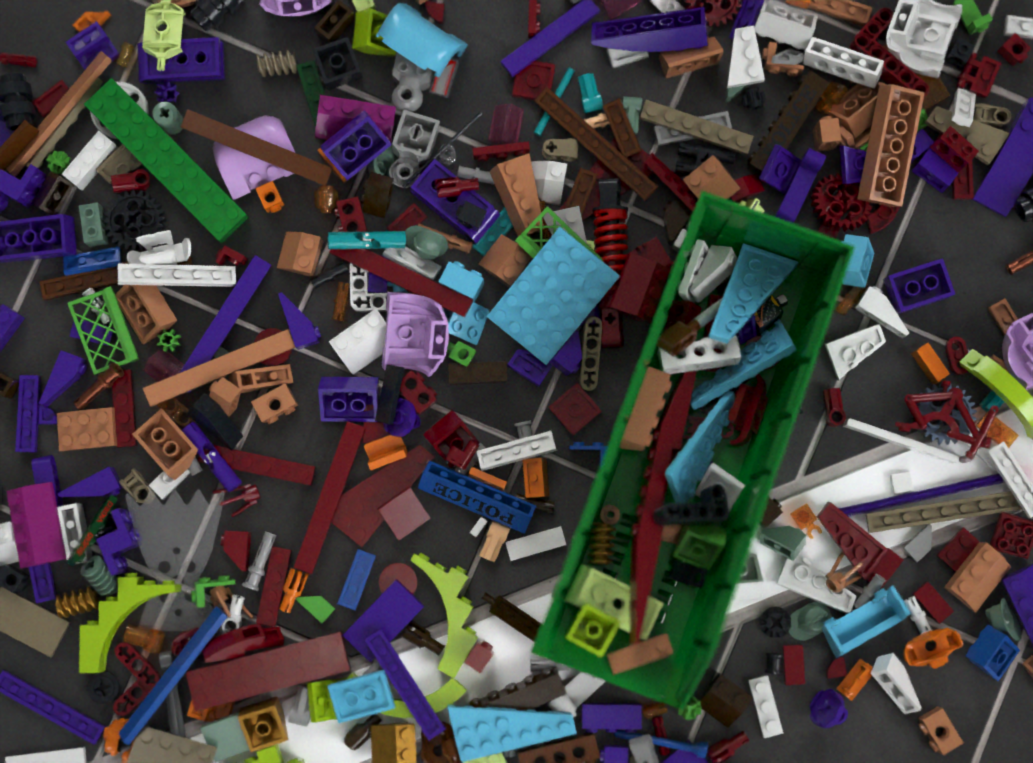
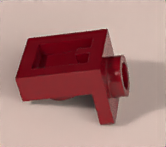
(234, 257)

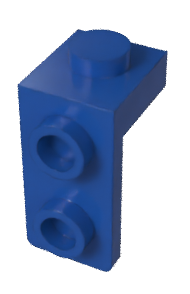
(596, 446)

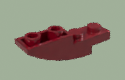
(236, 642)

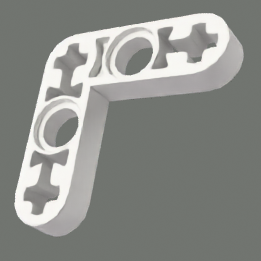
(363, 293)

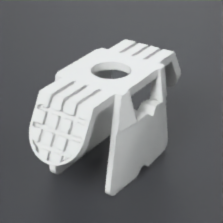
(161, 255)

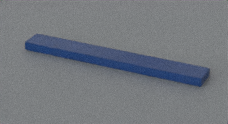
(172, 675)

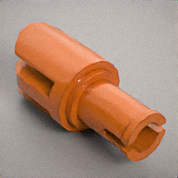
(291, 591)

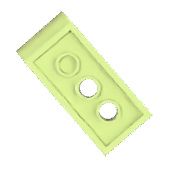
(601, 591)

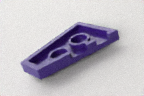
(852, 164)

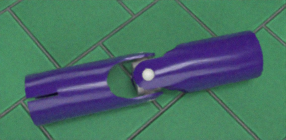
(217, 464)

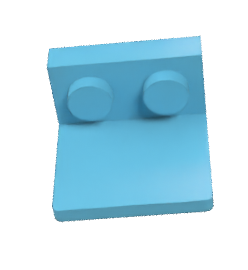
(470, 326)

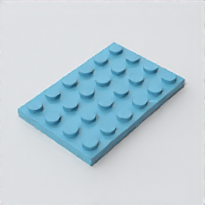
(553, 295)

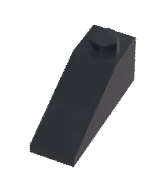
(215, 421)

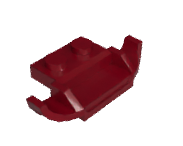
(748, 410)

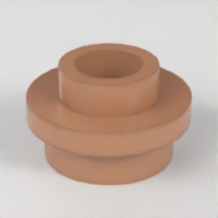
(603, 514)

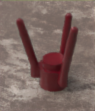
(249, 494)

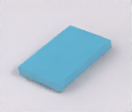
(361, 696)

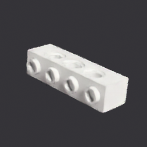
(843, 62)
(710, 359)

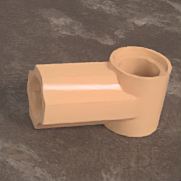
(495, 538)

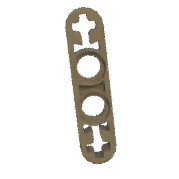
(590, 353)

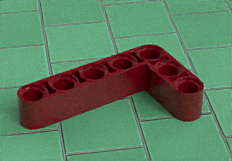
(871, 47)

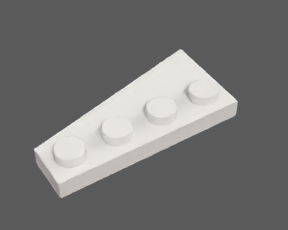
(810, 582)

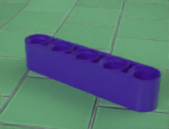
(45, 471)

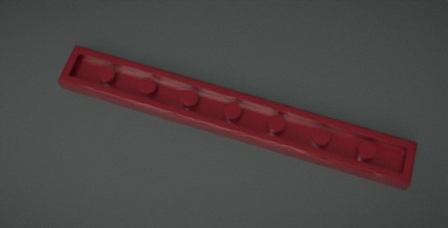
(405, 279)
(329, 497)

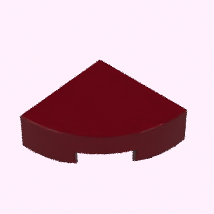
(436, 11)
(836, 668)

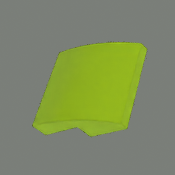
(320, 702)

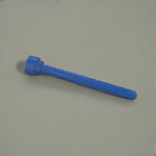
(699, 749)

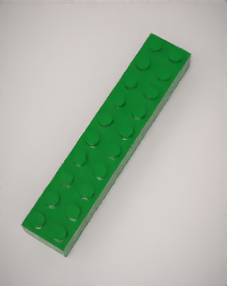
(166, 160)

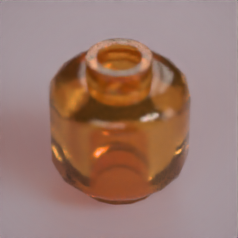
(326, 198)

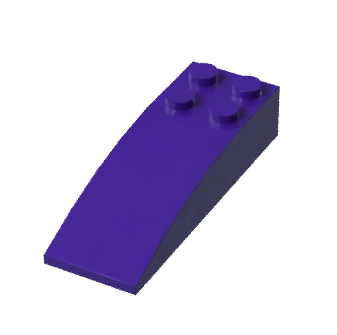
(654, 32)
(1010, 166)
(37, 238)

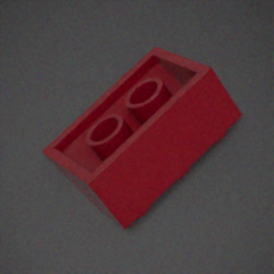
(639, 288)

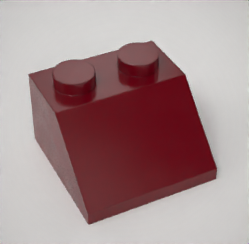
(449, 432)

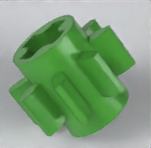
(58, 162)
(164, 338)
(691, 709)

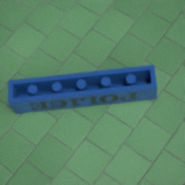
(476, 496)

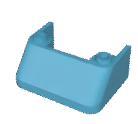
(865, 622)

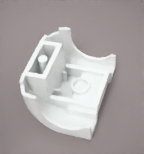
(922, 34)

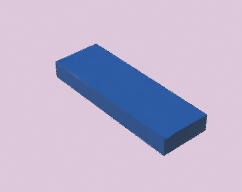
(92, 261)
(356, 579)

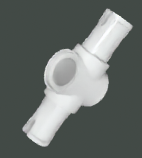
(235, 611)

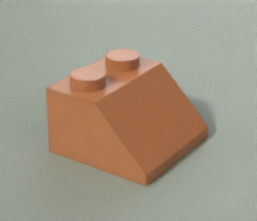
(713, 179)
(300, 253)
(505, 260)

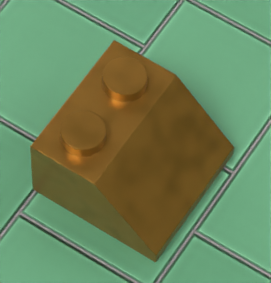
(263, 724)
(393, 743)

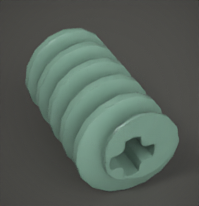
(168, 117)
(99, 576)

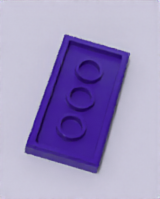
(389, 612)

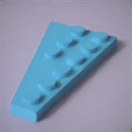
(750, 285)

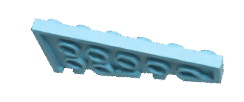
(754, 358)
(697, 454)
(497, 730)

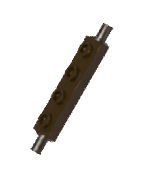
(513, 616)

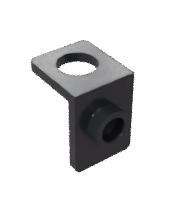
(687, 573)

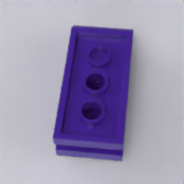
(192, 69)
(423, 191)

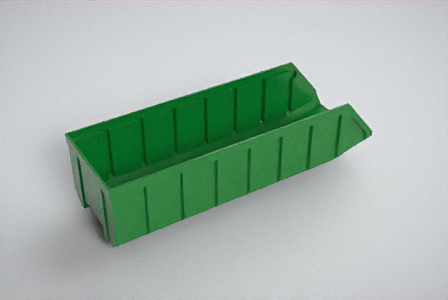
(698, 614)

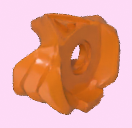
(946, 642)

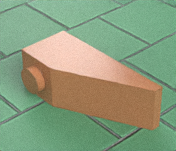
(261, 378)
(640, 654)

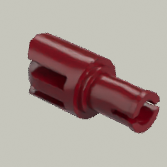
(454, 186)
(726, 748)

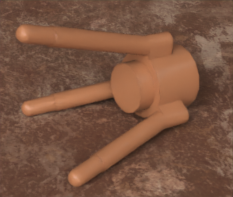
(837, 581)
(220, 595)

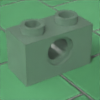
(93, 225)

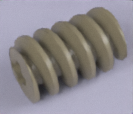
(277, 63)

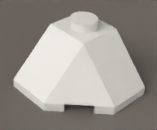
(549, 180)

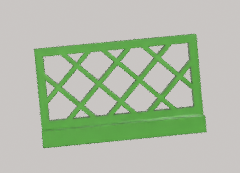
(530, 244)
(117, 321)

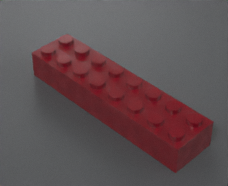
(268, 671)

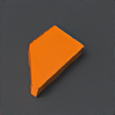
(89, 18)

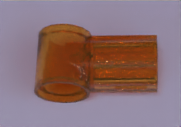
(149, 639)

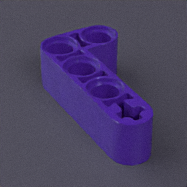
(800, 185)

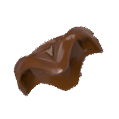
(448, 745)

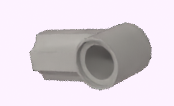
(300, 710)

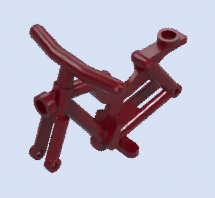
(952, 397)

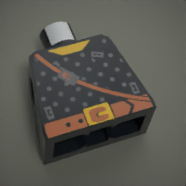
(769, 313)

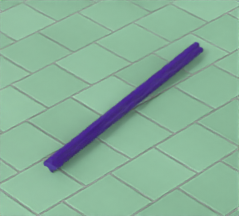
(923, 494)

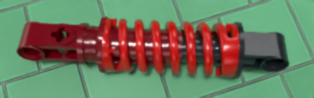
(611, 252)

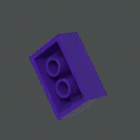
(355, 145)
(919, 286)

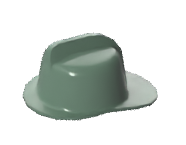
(382, 162)
(426, 242)
(1003, 619)
(808, 621)

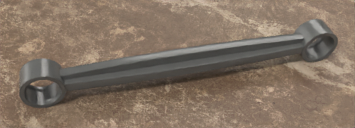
(173, 699)

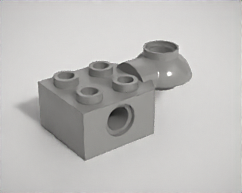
(410, 80)
(412, 145)

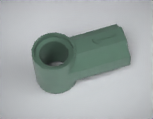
(633, 109)

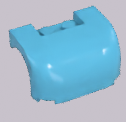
(419, 39)

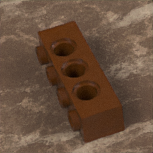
(566, 746)

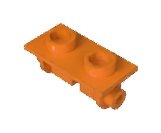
(855, 679)

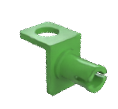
(458, 352)

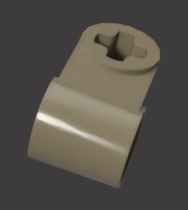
(987, 114)
(562, 149)
(135, 485)

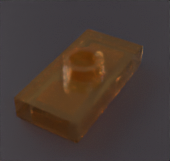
(999, 431)

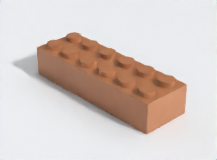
(890, 145)

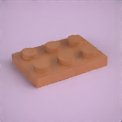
(86, 429)

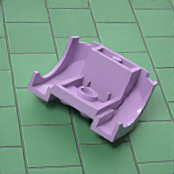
(246, 172)
(1018, 350)

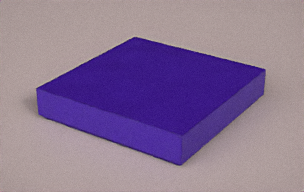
(780, 169)

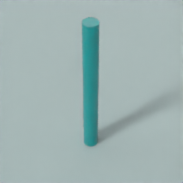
(561, 88)

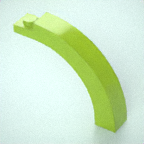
(1003, 385)
(438, 700)

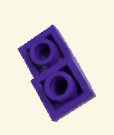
(87, 326)

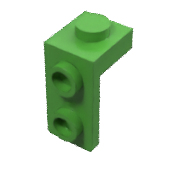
(972, 17)
(198, 596)

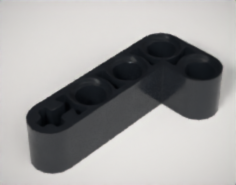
(708, 512)

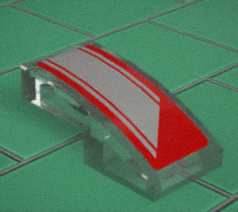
(442, 85)

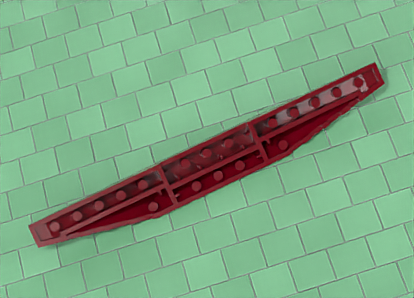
(645, 532)

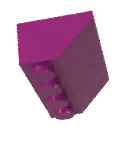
(338, 112)
(36, 525)

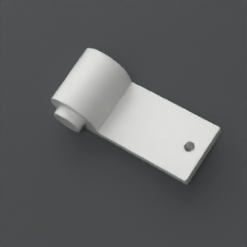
(577, 692)

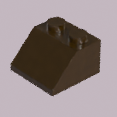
(724, 700)

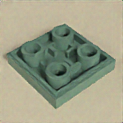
(226, 736)

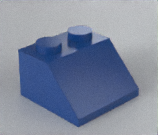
(992, 652)

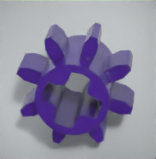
(166, 92)

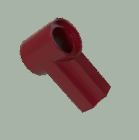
(128, 182)
(833, 404)

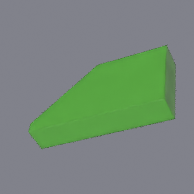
(317, 606)

